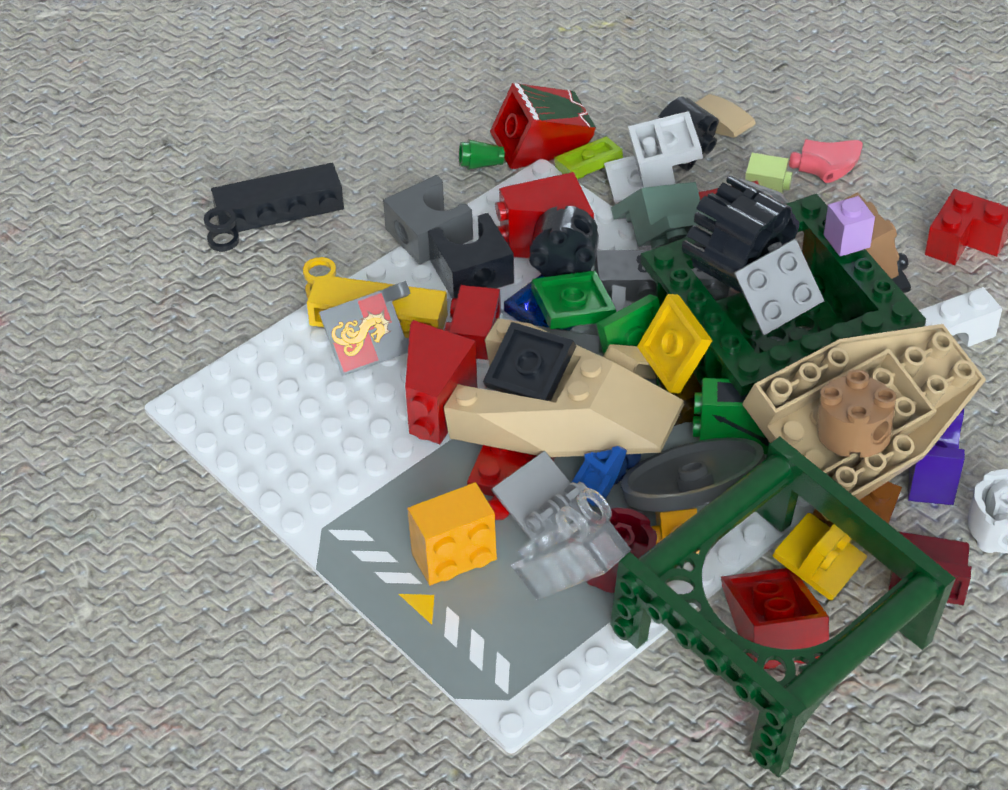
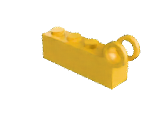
(328, 291)

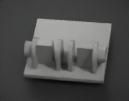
(779, 286)
(537, 494)

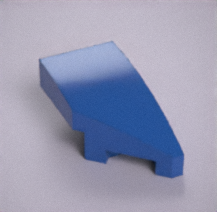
(601, 470)

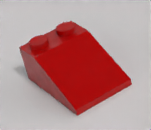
(775, 611)

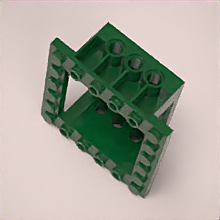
(856, 303)

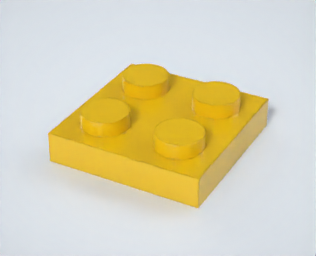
(674, 343)

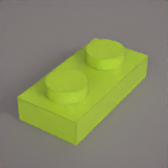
(588, 157)

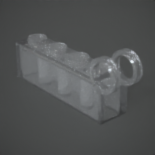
(573, 550)

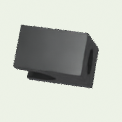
(421, 209)

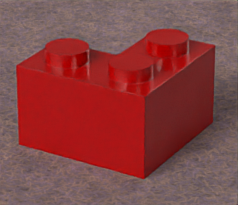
(967, 222)

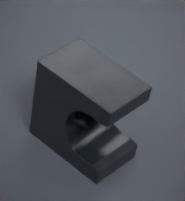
(477, 264)

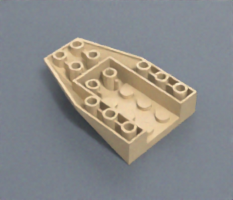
(919, 364)

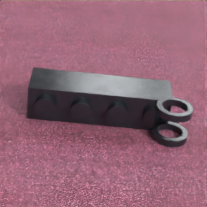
(272, 201)

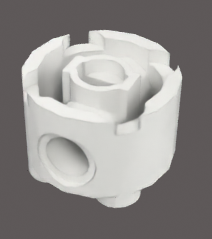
(990, 512)

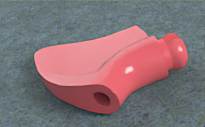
(827, 159)

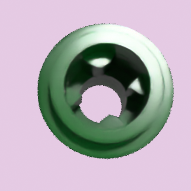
(480, 154)

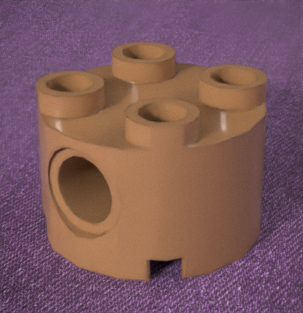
(856, 415)

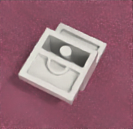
(656, 149)

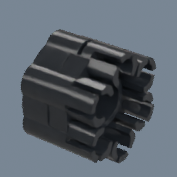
(742, 231)

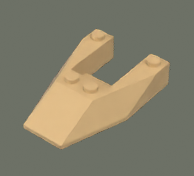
(590, 412)

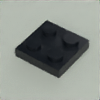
(529, 363)

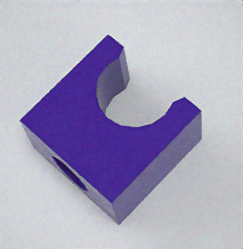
(939, 472)

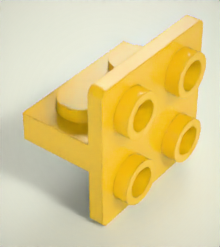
(820, 555)

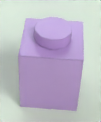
(849, 226)

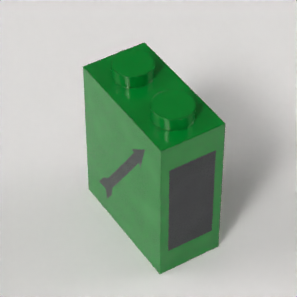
(724, 414)

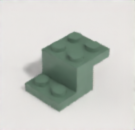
(660, 213)

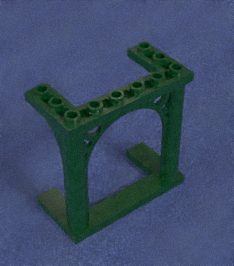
(773, 491)

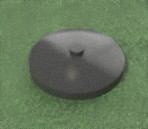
(689, 474)

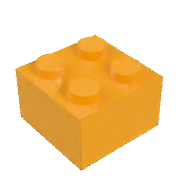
(452, 533)

